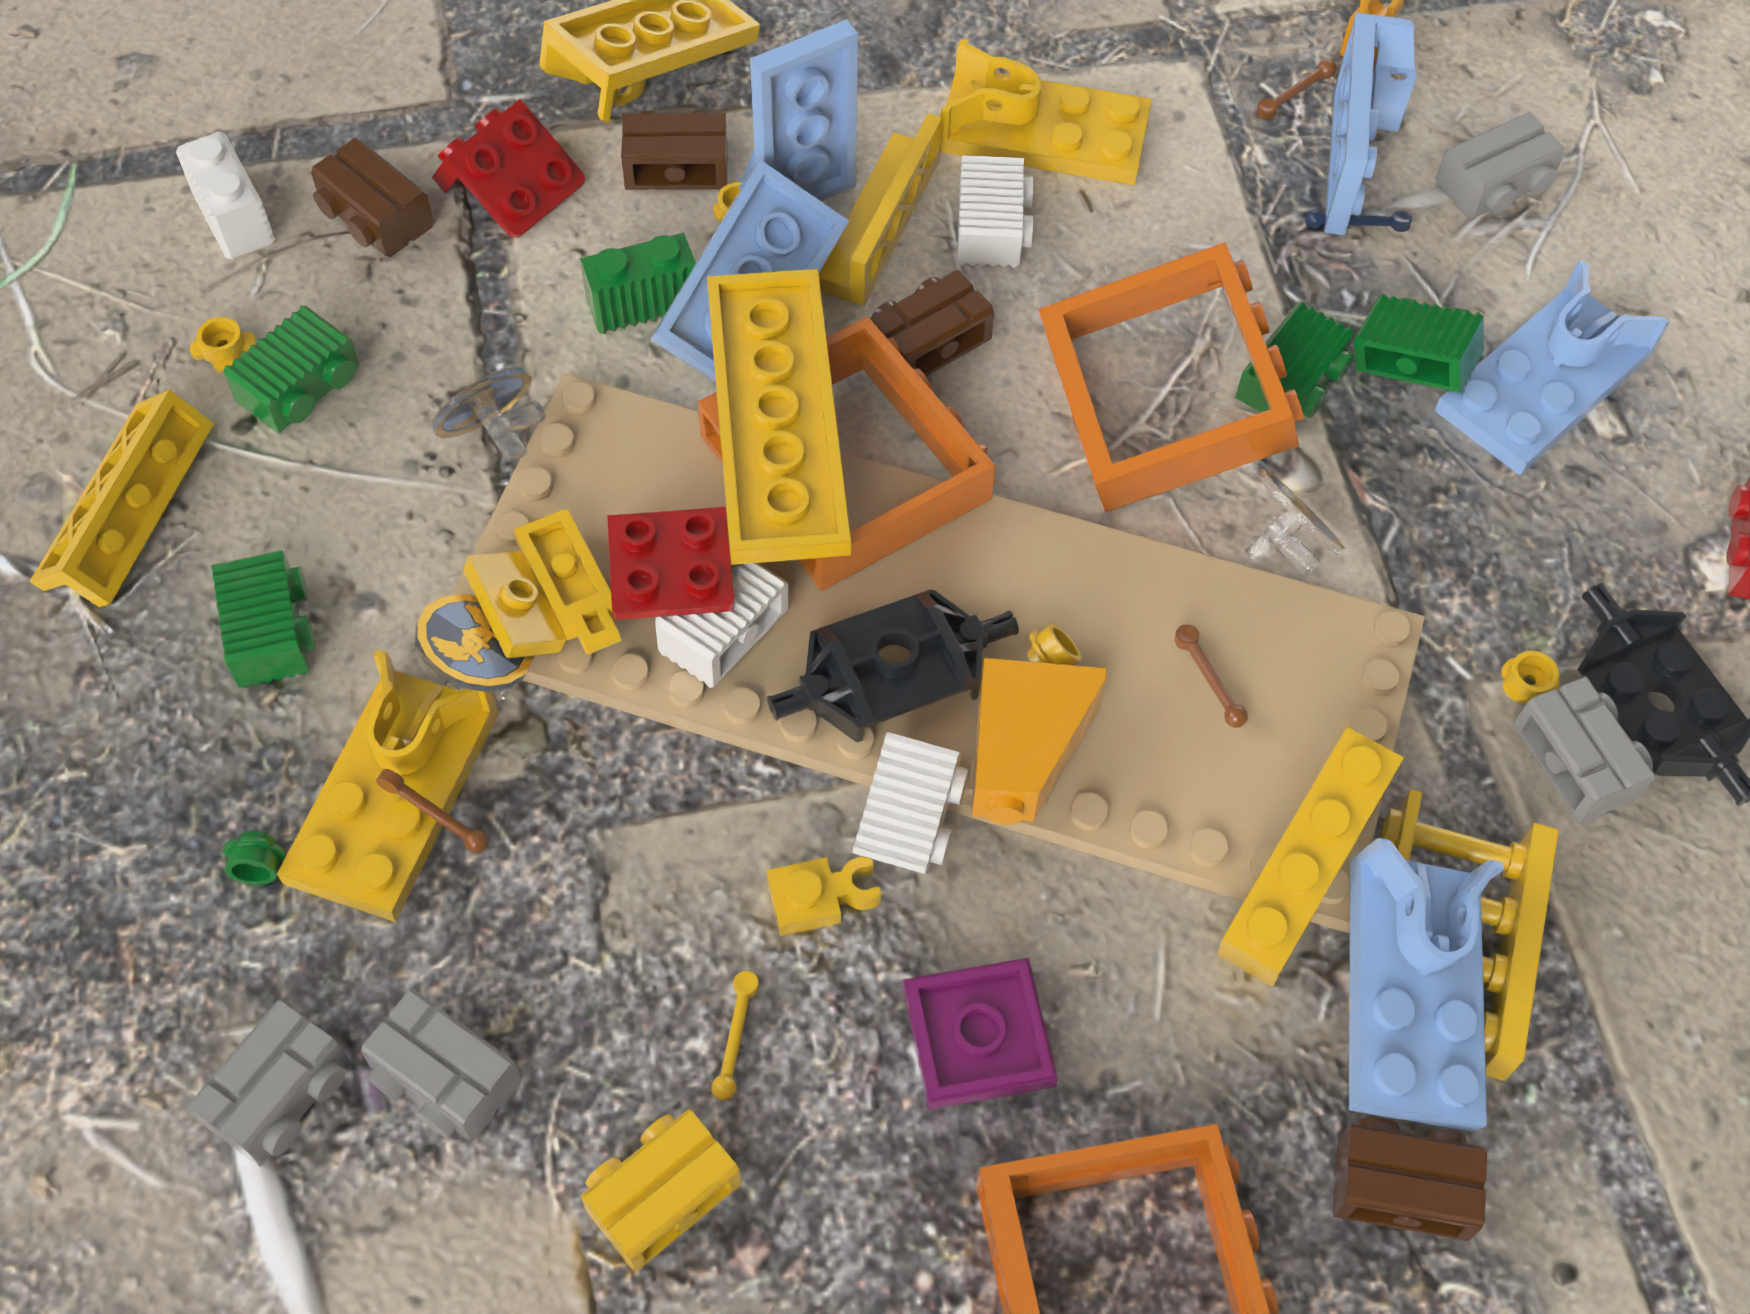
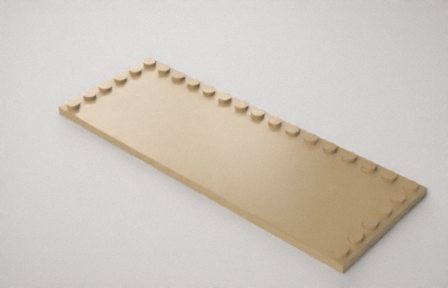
(1158, 767)

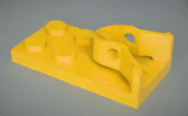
(639, 39)
(1041, 120)
(371, 843)

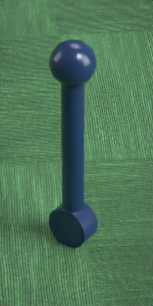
(1399, 221)

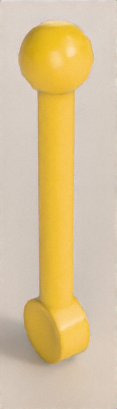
(745, 987)

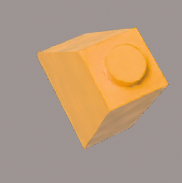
(1027, 733)

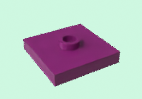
(979, 1033)

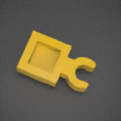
(811, 896)

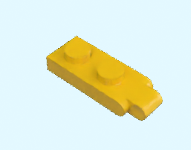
(569, 579)

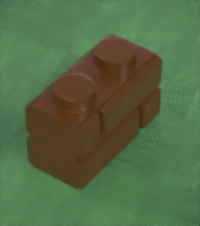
(674, 150)
(371, 198)
(937, 322)
(1410, 1180)

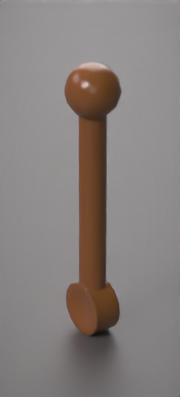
(1268, 107)
(1187, 639)
(475, 840)

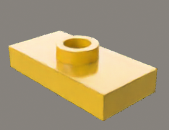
(514, 604)

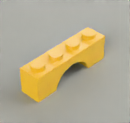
(1309, 856)

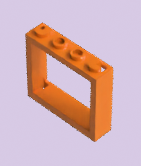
(940, 428)
(1197, 455)
(1201, 1147)

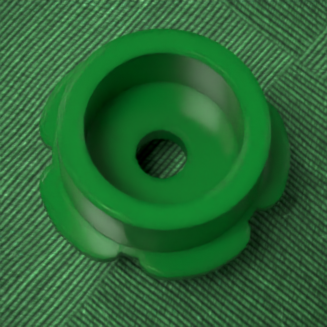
(253, 858)

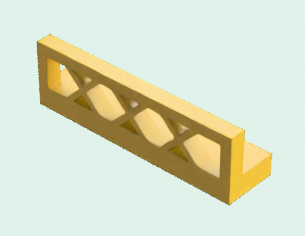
(882, 213)
(124, 499)

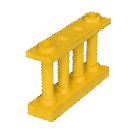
(1517, 918)

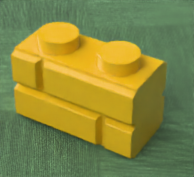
(660, 1187)

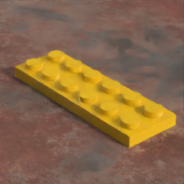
(777, 418)

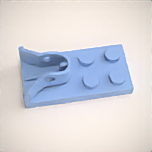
(1364, 106)
(808, 110)
(764, 230)
(1550, 374)
(1416, 990)

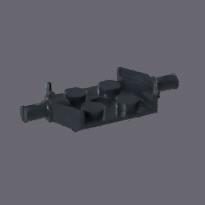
(1648, 654)
(859, 688)

